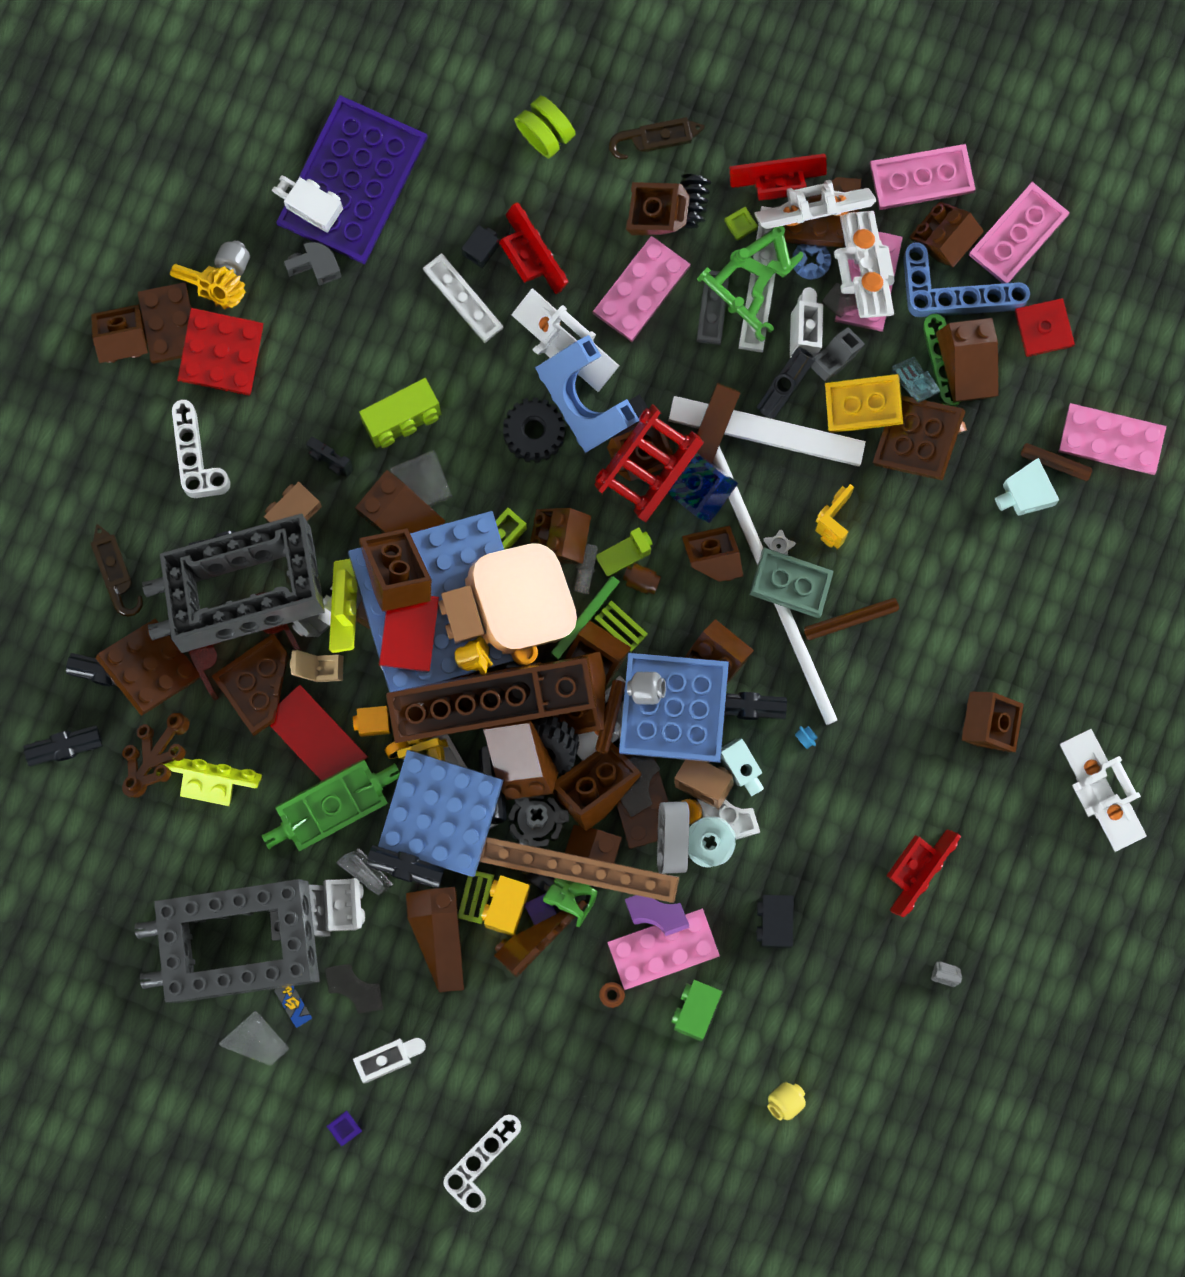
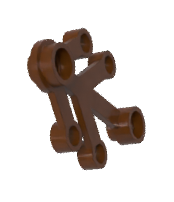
(138, 780)

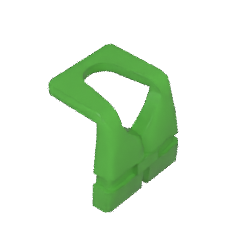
(563, 896)

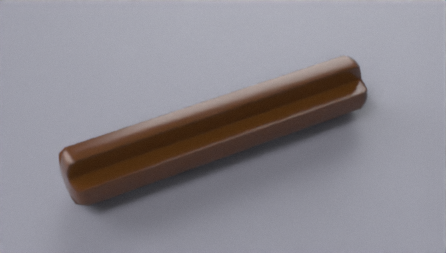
(1056, 462)
(610, 716)

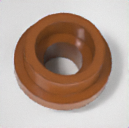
(615, 987)

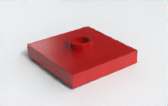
(1044, 327)

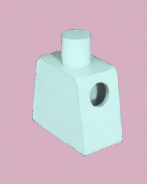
(1028, 490)
(733, 757)

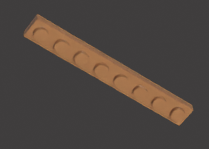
(580, 869)

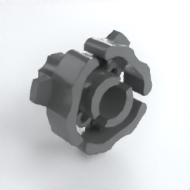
(532, 806)

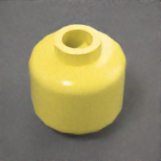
(786, 1101)

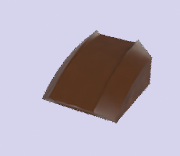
(657, 208)
(638, 455)

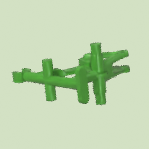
(741, 258)

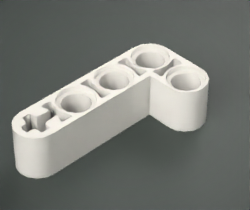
(193, 448)
(485, 1157)

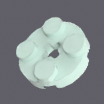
(723, 836)

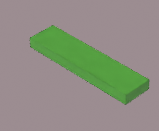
(585, 617)

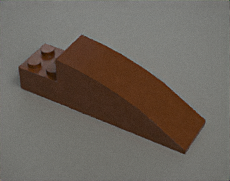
(492, 699)

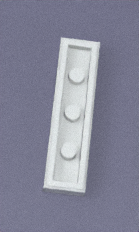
(463, 298)

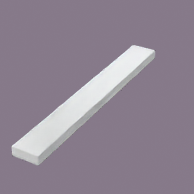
(774, 433)

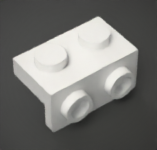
(343, 904)

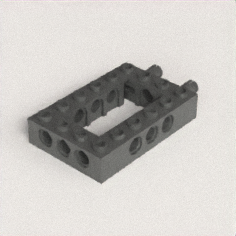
(185, 566)
(174, 937)

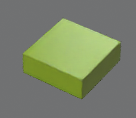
(741, 223)

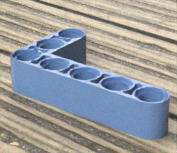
(955, 294)

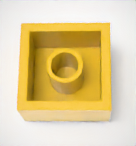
(506, 905)

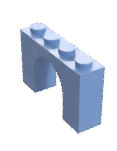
(560, 376)

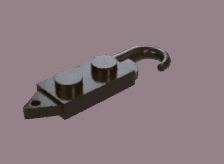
(657, 136)
(113, 570)

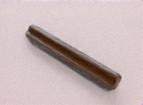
(850, 619)

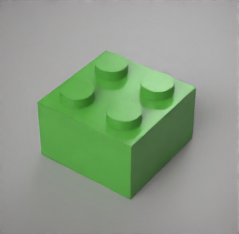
(697, 1010)

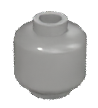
(232, 256)
(646, 688)

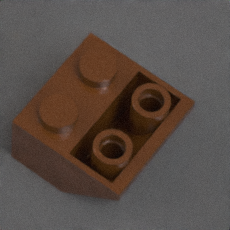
(947, 233)
(562, 532)
(721, 645)

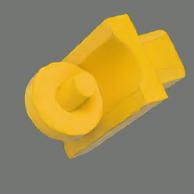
(432, 748)

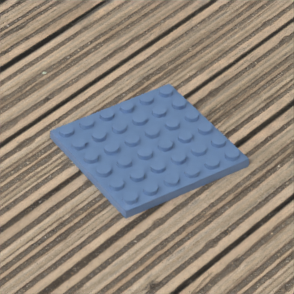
(447, 555)

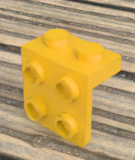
(832, 532)

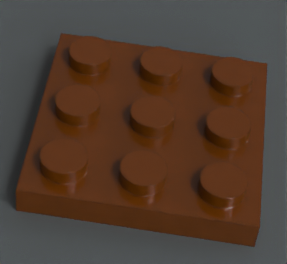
(922, 441)
(147, 668)

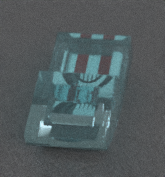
(915, 380)

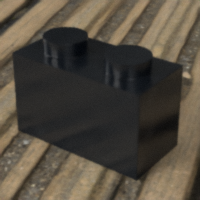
(776, 921)

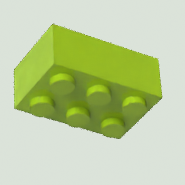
(401, 413)

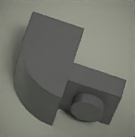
(317, 258)
(837, 354)

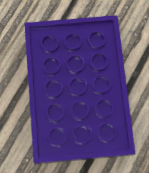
(366, 165)

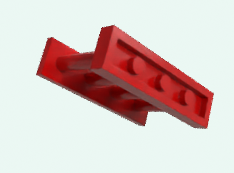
(660, 484)

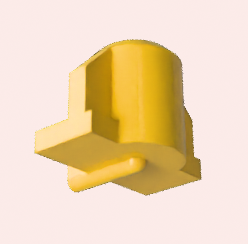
(473, 656)

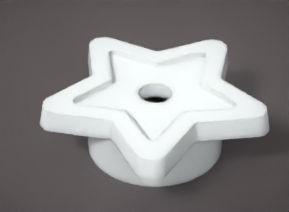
(780, 539)

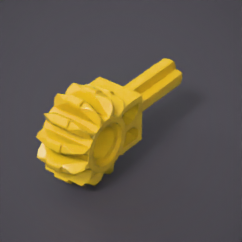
(213, 284)

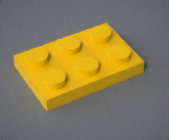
(864, 403)

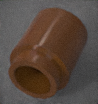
(642, 579)

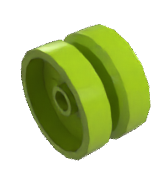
(545, 126)

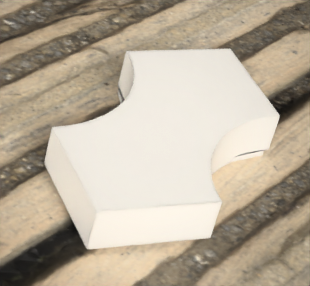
(741, 820)

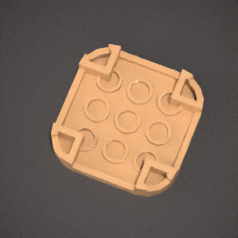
(522, 597)

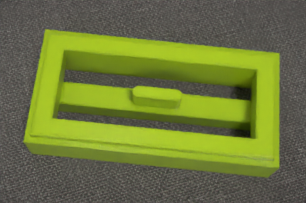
(605, 612)
(470, 917)

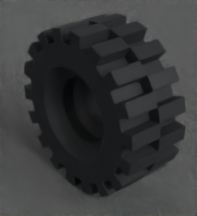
(540, 447)
(560, 740)

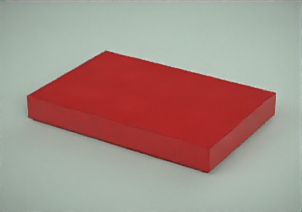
(409, 636)

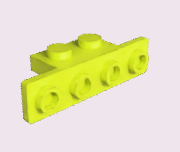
(343, 607)
(211, 781)

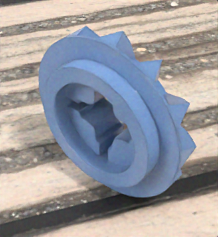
(812, 270)

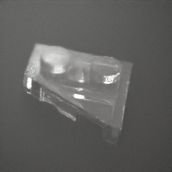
(424, 478)
(356, 865)
(256, 1040)

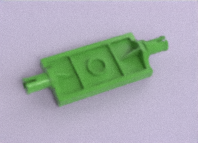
(331, 805)

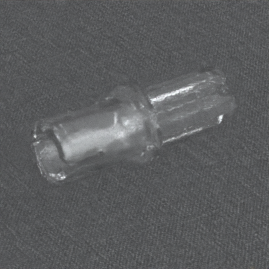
(586, 570)

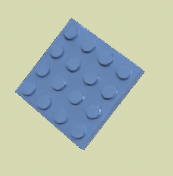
(687, 719)
(441, 813)

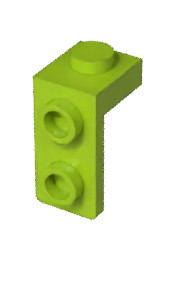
(625, 552)

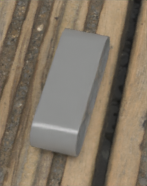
(673, 837)

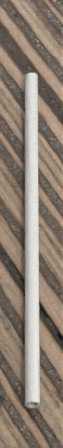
(784, 613)

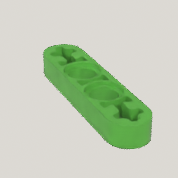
(936, 360)

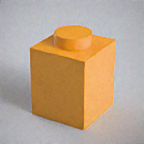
(372, 721)

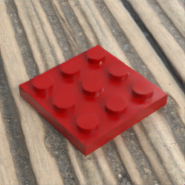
(220, 351)

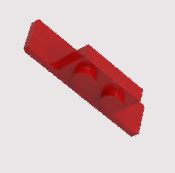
(777, 176)
(529, 252)
(917, 867)

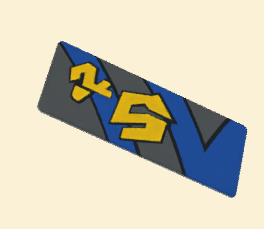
(293, 1005)

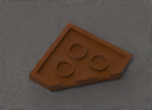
(822, 230)
(255, 683)

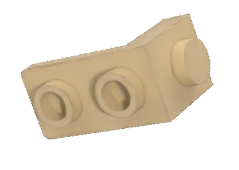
(317, 668)

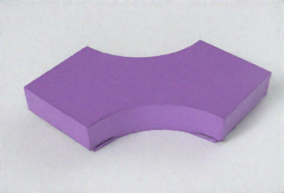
(667, 917)

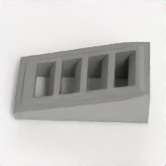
(946, 974)

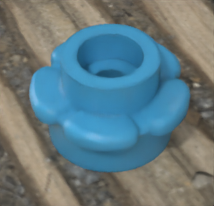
(806, 737)

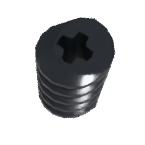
(694, 187)

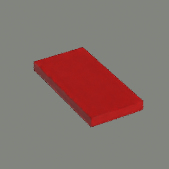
(314, 735)

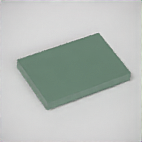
(791, 582)

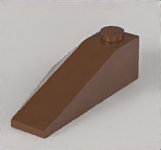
(436, 928)
(527, 945)

